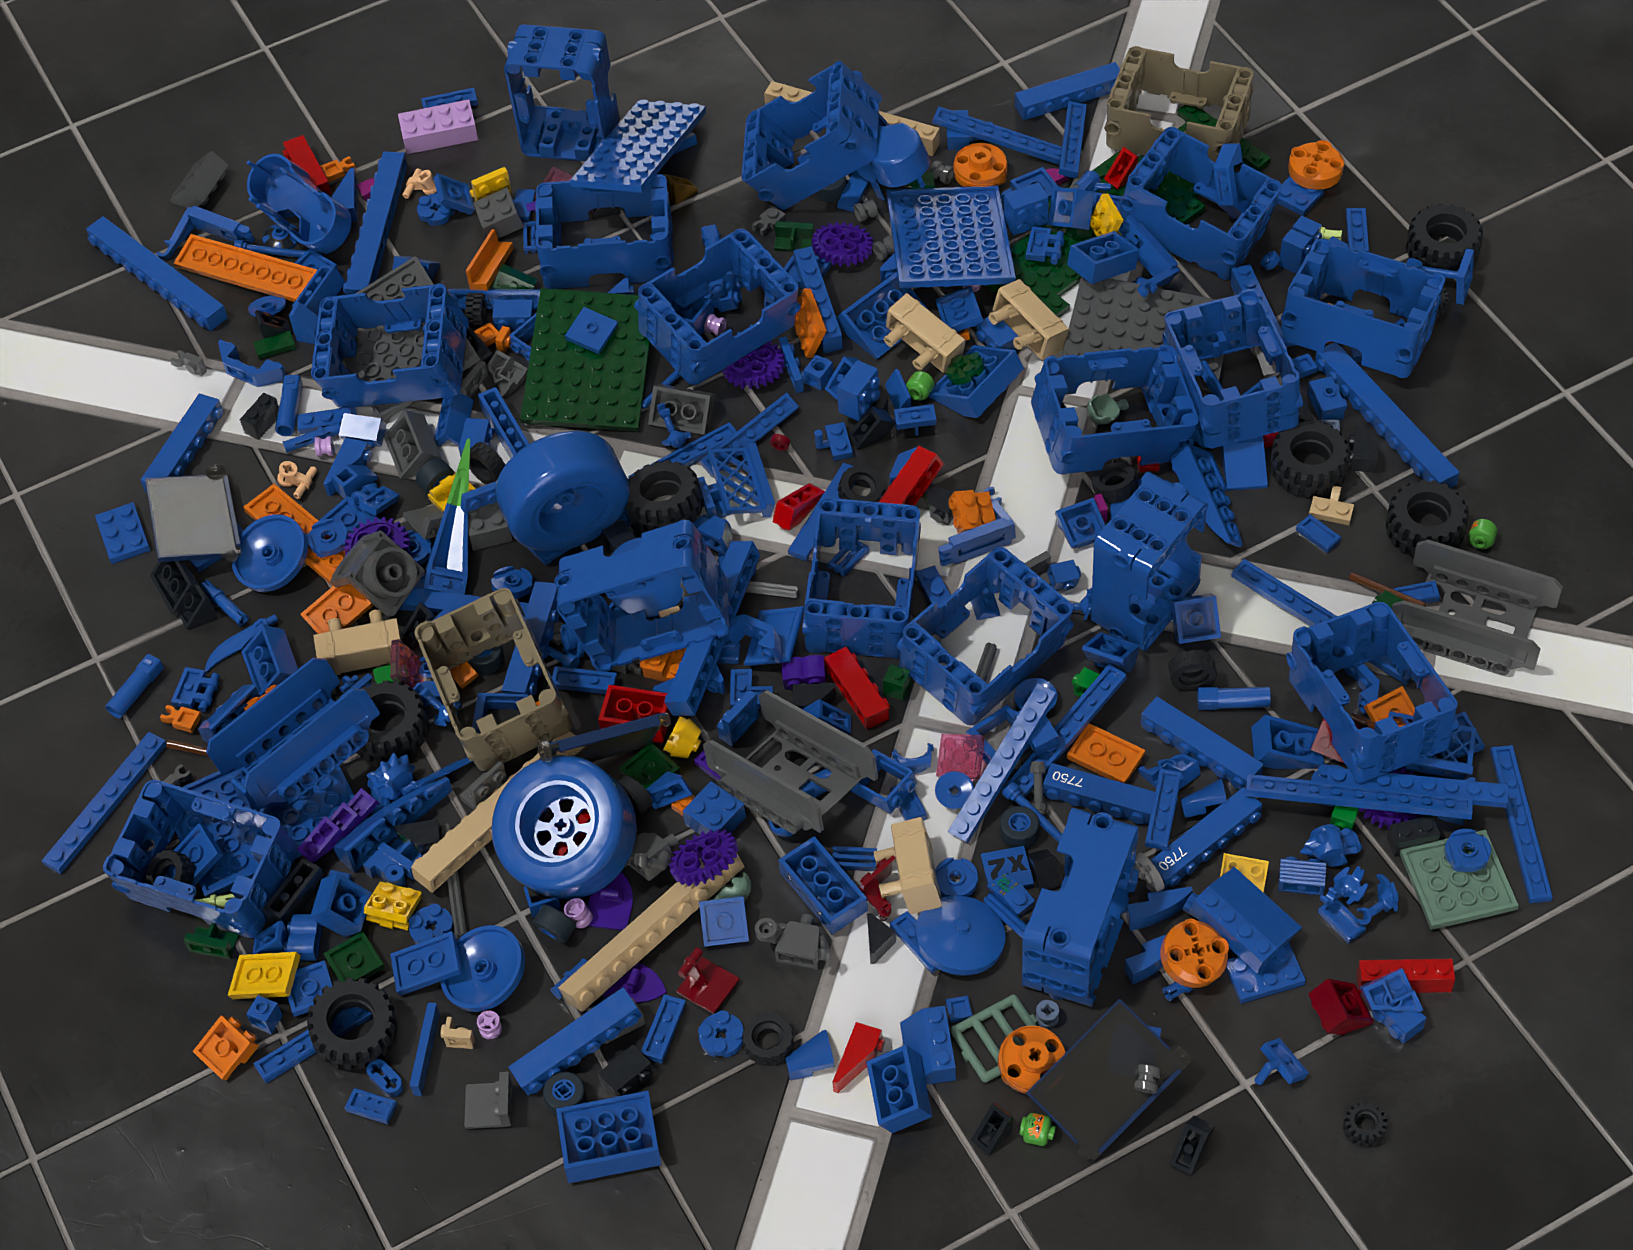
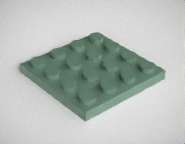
(1456, 896)

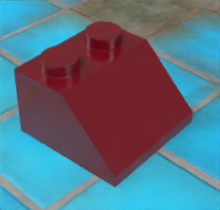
(1340, 1007)

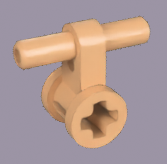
(420, 181)
(295, 478)

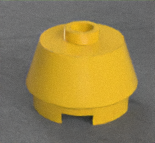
(683, 738)

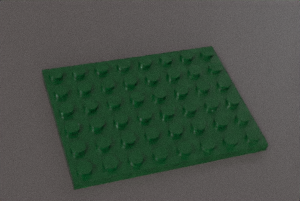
(579, 386)

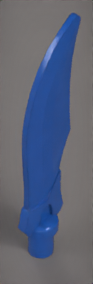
(237, 642)
(413, 785)

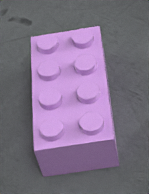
(438, 126)

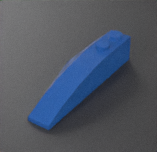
(1203, 480)
(379, 828)

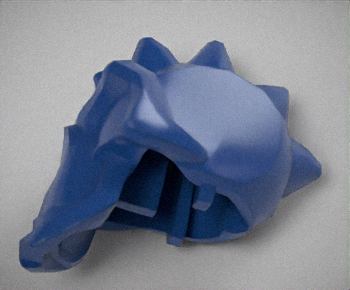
(389, 780)
(1331, 844)

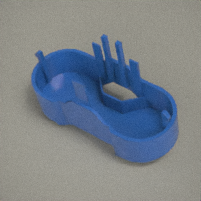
(898, 159)
(286, 191)

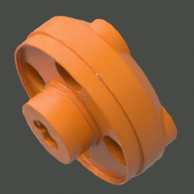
(1316, 165)
(980, 166)
(1194, 954)
(1017, 1057)

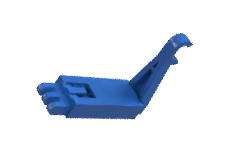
(207, 222)
(1151, 256)
(979, 539)

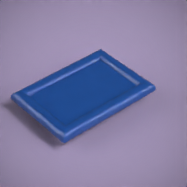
(787, 625)

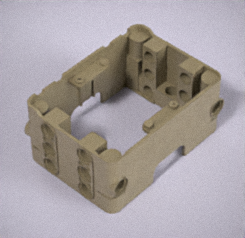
(1158, 74)
(454, 641)

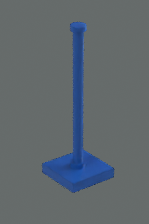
(1463, 275)

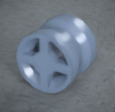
(1047, 1020)

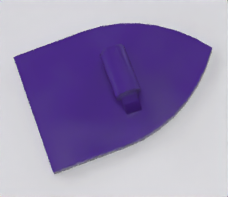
(612, 905)
(640, 984)

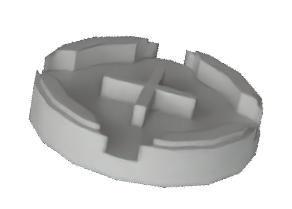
(1149, 873)

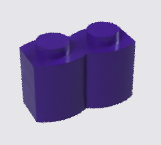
(803, 670)

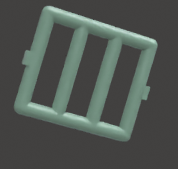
(975, 1021)

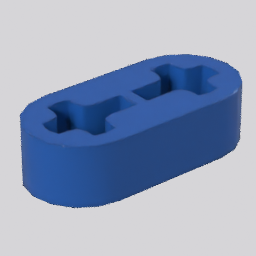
(381, 1081)

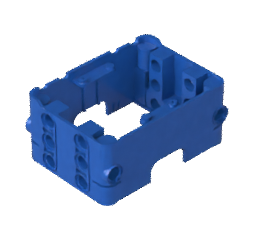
(842, 106)
(557, 130)
(1206, 244)
(573, 266)
(1341, 273)
(1226, 328)
(680, 342)
(441, 354)
(1164, 391)
(1145, 549)
(860, 628)
(624, 639)
(1349, 642)
(955, 683)
(154, 824)
(1080, 923)

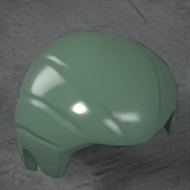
(1104, 409)
(739, 887)

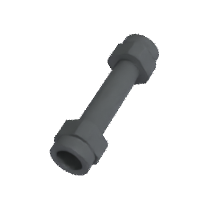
(1037, 769)

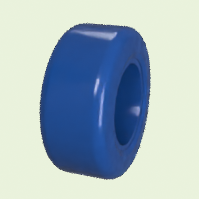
(562, 491)
(520, 816)

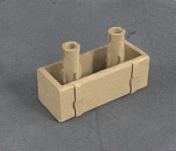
(1029, 320)
(923, 333)
(359, 645)
(915, 866)

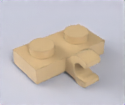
(1332, 508)

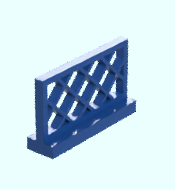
(756, 479)
(1444, 767)

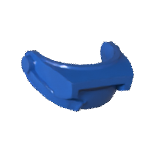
(916, 764)

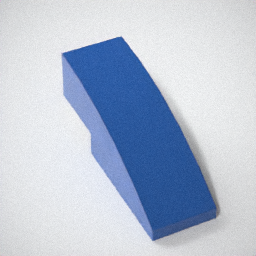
(1157, 908)
(1146, 963)

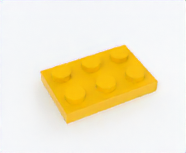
(264, 975)

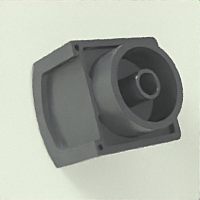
(379, 572)

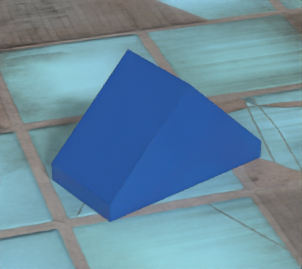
(668, 789)
(271, 939)

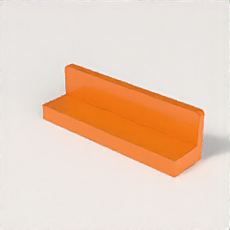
(487, 262)

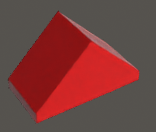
(1122, 168)

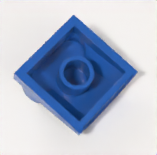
(1080, 523)

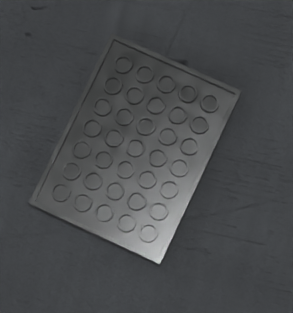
(1118, 317)
(383, 352)

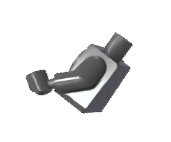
(651, 854)
(797, 942)

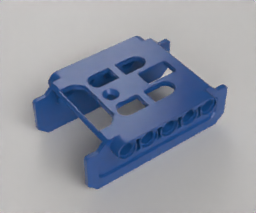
(294, 735)

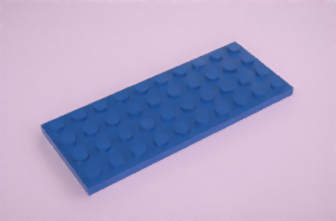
(638, 146)

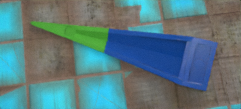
(449, 556)

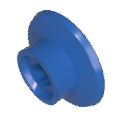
(947, 783)

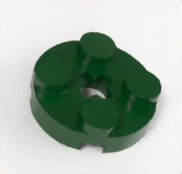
(965, 367)

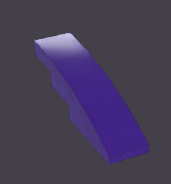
(338, 826)

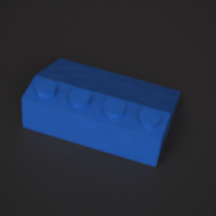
(867, 317)
(975, 396)
(1245, 918)
(608, 1137)

